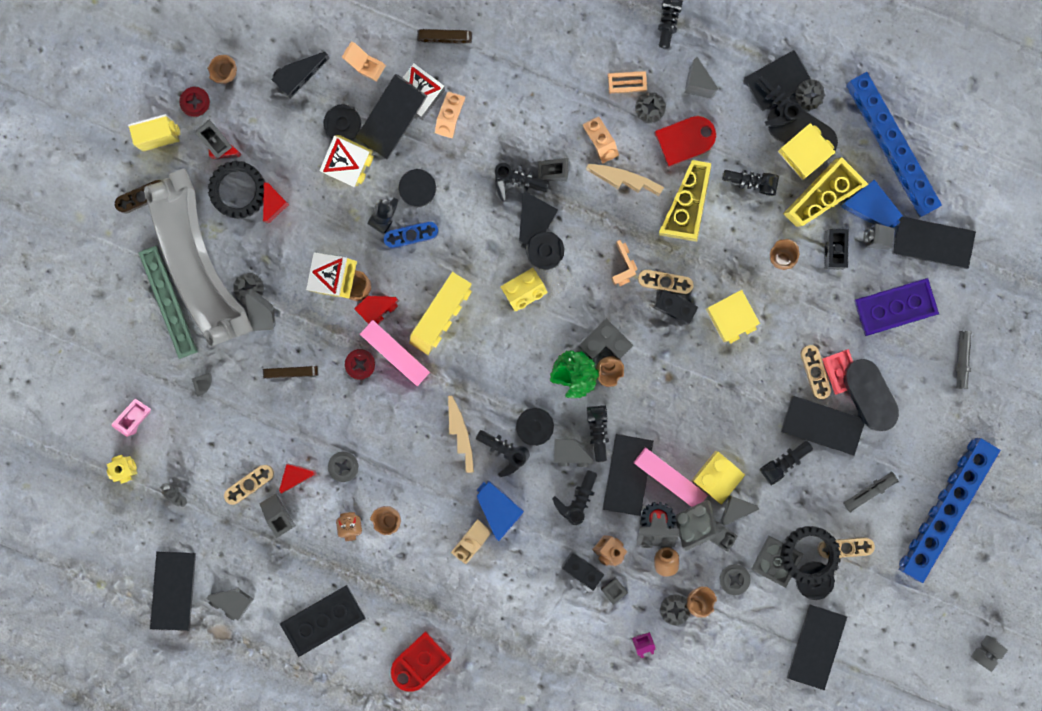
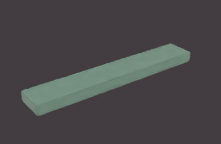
(168, 302)

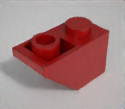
(376, 307)

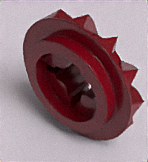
(188, 95)
(350, 363)

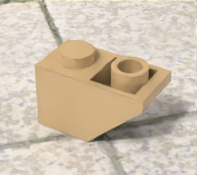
(471, 541)

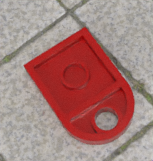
(684, 140)
(420, 662)

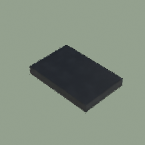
(784, 71)

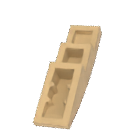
(616, 177)
(458, 427)

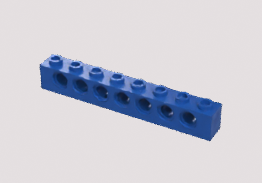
(893, 144)
(988, 454)

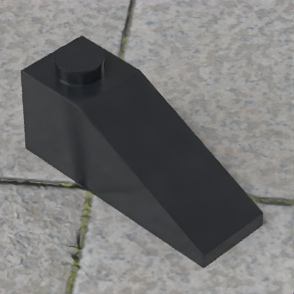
(296, 75)

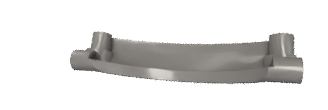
(179, 236)

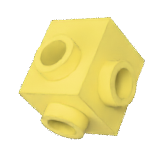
(128, 469)

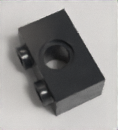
(836, 249)
(675, 307)
(582, 570)

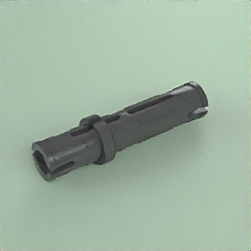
(963, 360)
(868, 493)

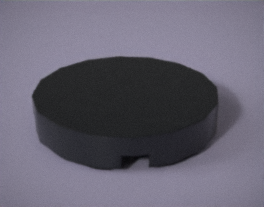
(342, 121)
(417, 188)
(545, 250)
(535, 426)
(815, 591)

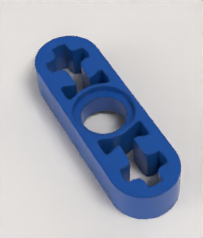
(404, 230)

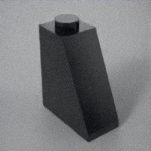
(535, 217)

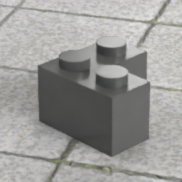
(606, 336)

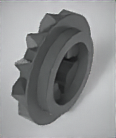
(804, 89)
(642, 110)
(252, 279)
(334, 469)
(173, 495)
(744, 579)
(668, 603)

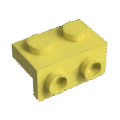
(524, 289)

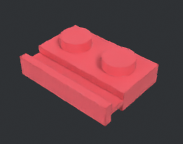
(835, 368)

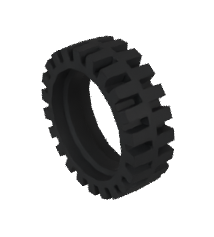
(218, 176)
(831, 566)

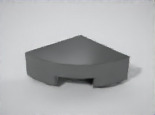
(202, 383)

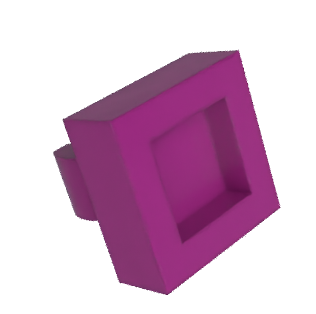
(644, 644)

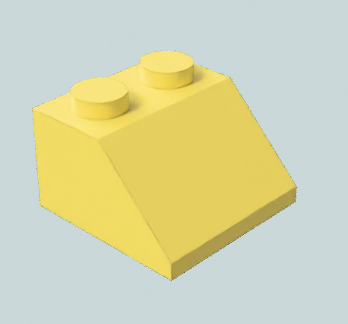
(718, 477)

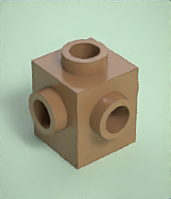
(610, 551)

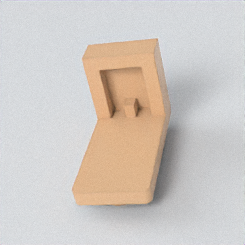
(363, 62)
(449, 114)
(602, 139)
(623, 278)

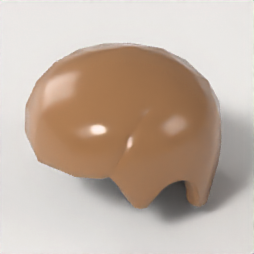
(222, 69)
(784, 254)
(360, 287)
(610, 370)
(386, 520)
(701, 602)

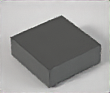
(614, 590)

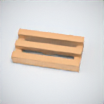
(629, 82)

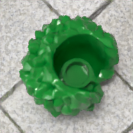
(575, 371)

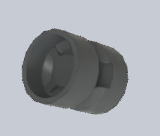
(994, 648)

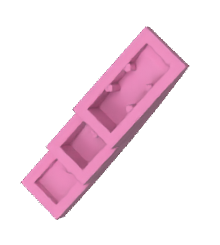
(394, 353)
(670, 478)

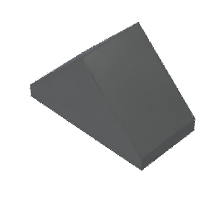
(213, 138)
(553, 170)
(737, 509)

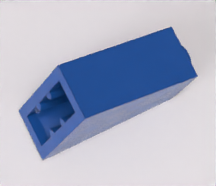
(873, 206)
(498, 509)

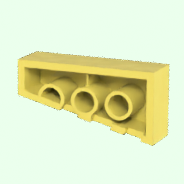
(826, 191)
(686, 211)
(439, 313)

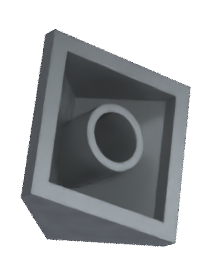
(699, 81)

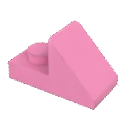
(131, 418)

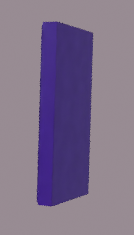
(896, 307)

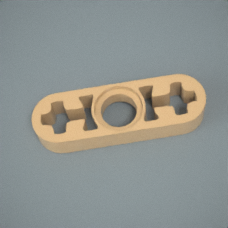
(671, 276)
(814, 387)
(257, 472)
(859, 541)

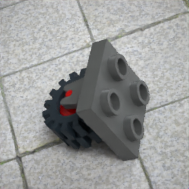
(657, 527)

